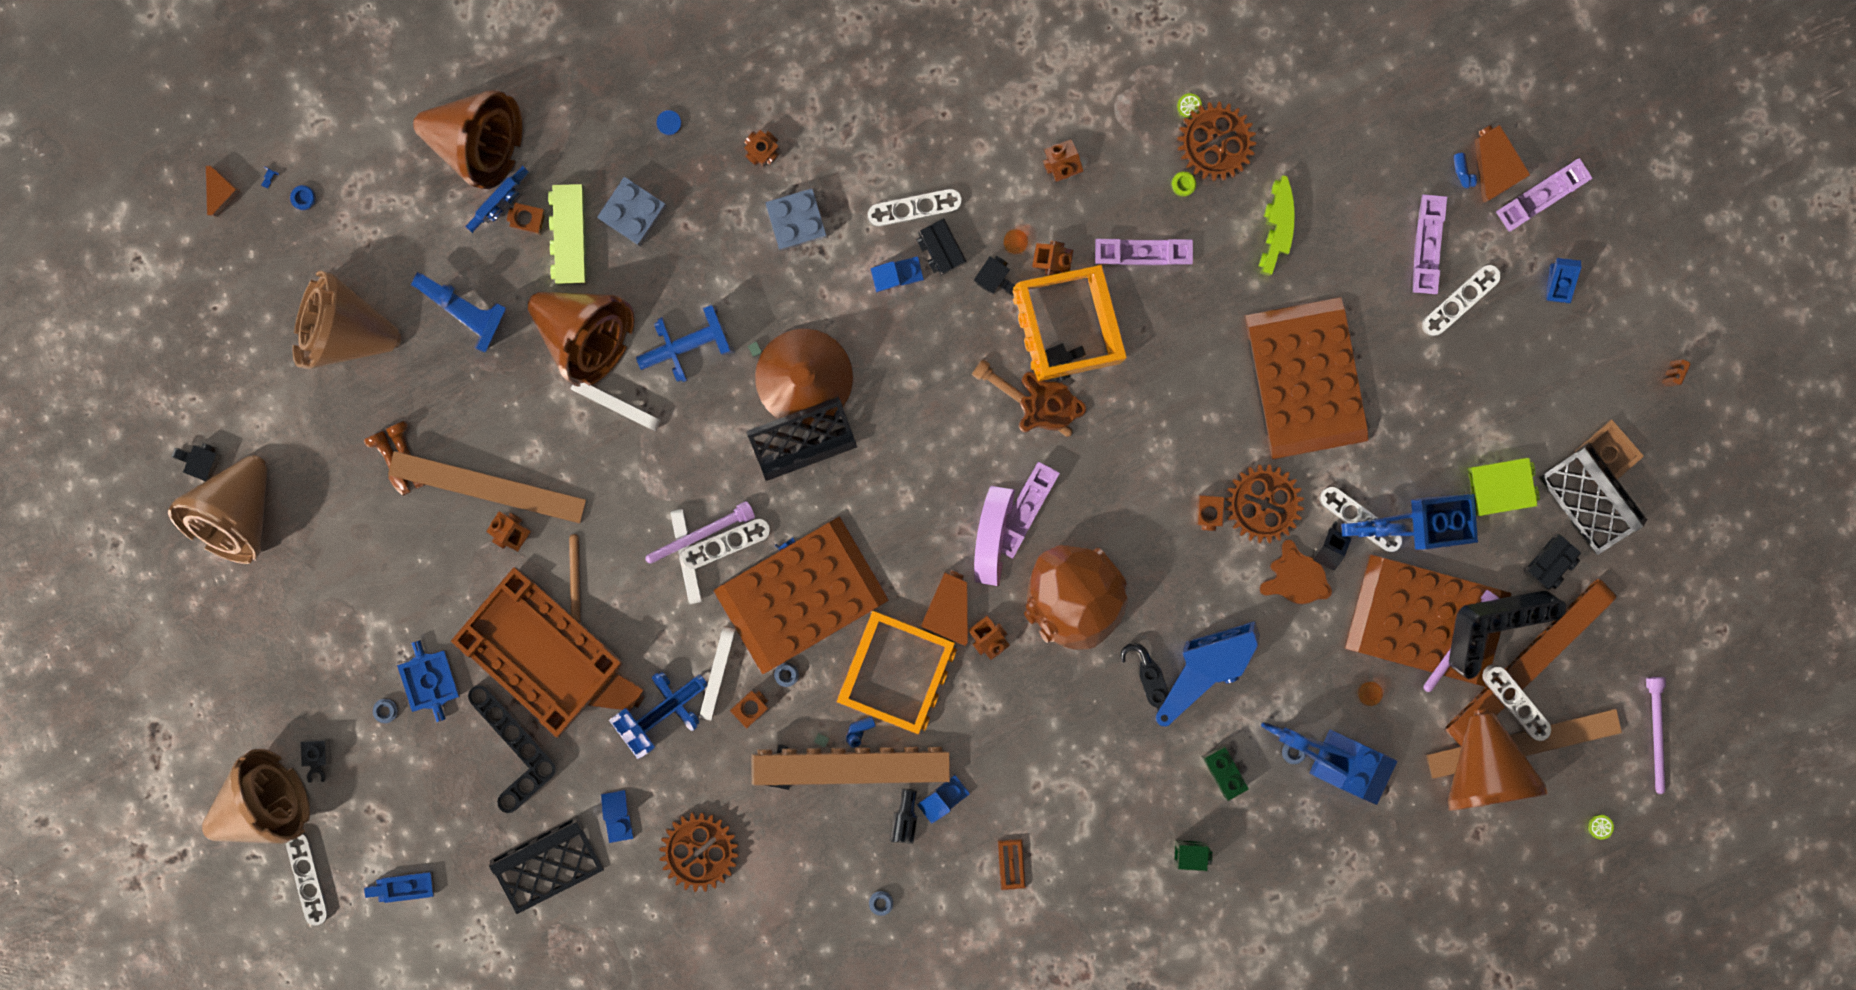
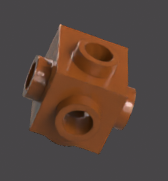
(762, 157)
(1062, 160)
(1052, 258)
(508, 531)
(989, 638)

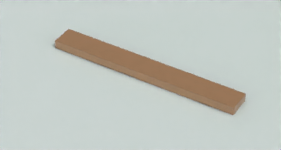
(486, 487)
(1562, 735)

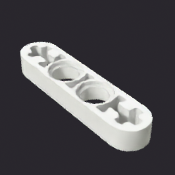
(913, 204)
(1462, 302)
(617, 405)
(1362, 515)
(724, 544)
(689, 575)
(717, 673)
(1519, 700)
(305, 878)

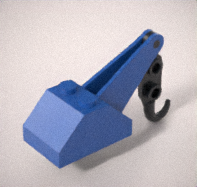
(1208, 661)

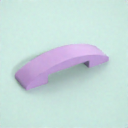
(1544, 194)
(1428, 244)
(1143, 252)
(1027, 507)
(991, 534)

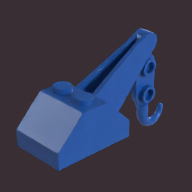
(1436, 522)
(1343, 762)

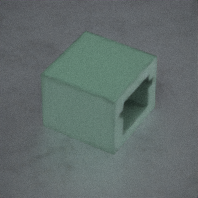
(754, 349)
(821, 740)

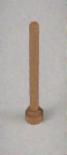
(985, 372)
(574, 577)

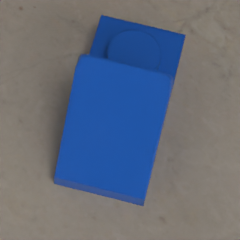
(896, 274)
(1563, 280)
(943, 799)
(617, 816)

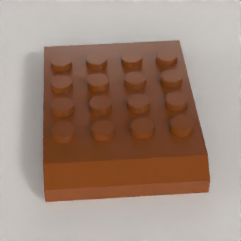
(1307, 378)
(801, 595)
(1412, 614)
(537, 651)

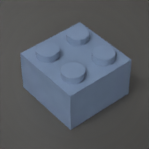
(632, 211)
(796, 220)

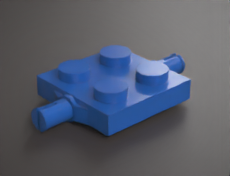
(505, 193)
(428, 681)

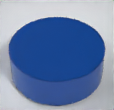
(668, 122)
(303, 197)

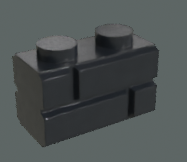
(941, 247)
(1553, 562)

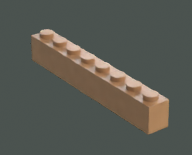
(849, 767)

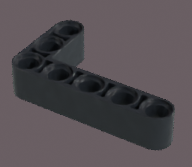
(1479, 619)
(517, 745)

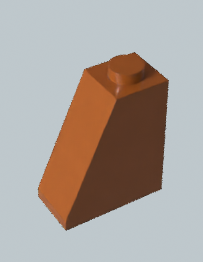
(1497, 163)
(949, 609)
(619, 694)

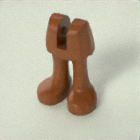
(380, 441)

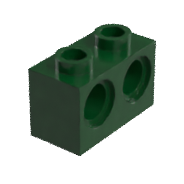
(1225, 772)
(1192, 855)

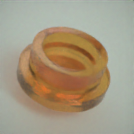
(1015, 241)
(1370, 693)

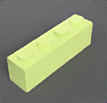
(569, 234)

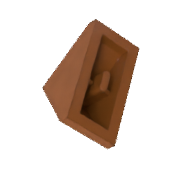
(219, 191)

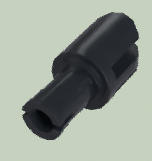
(905, 819)

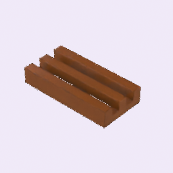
(1680, 368)
(1010, 843)

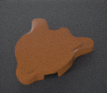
(1049, 405)
(1296, 577)

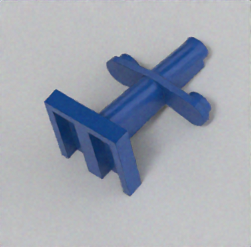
(480, 321)
(673, 349)
(634, 731)

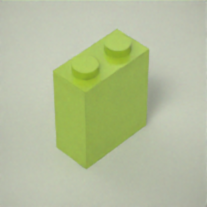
(1503, 486)

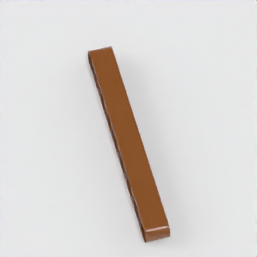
(1539, 653)

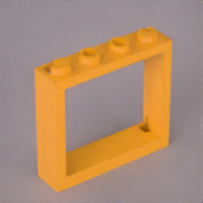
(1105, 314)
(938, 678)

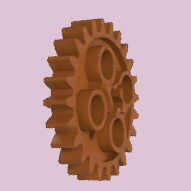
(1206, 122)
(1272, 483)
(684, 835)

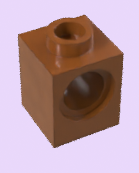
(536, 223)
(1215, 502)
(740, 712)

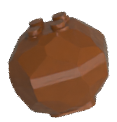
(1076, 596)

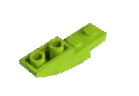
(1282, 217)

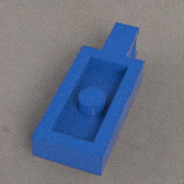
(402, 888)

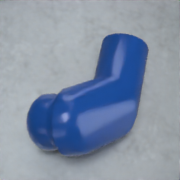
(1462, 171)
(857, 729)

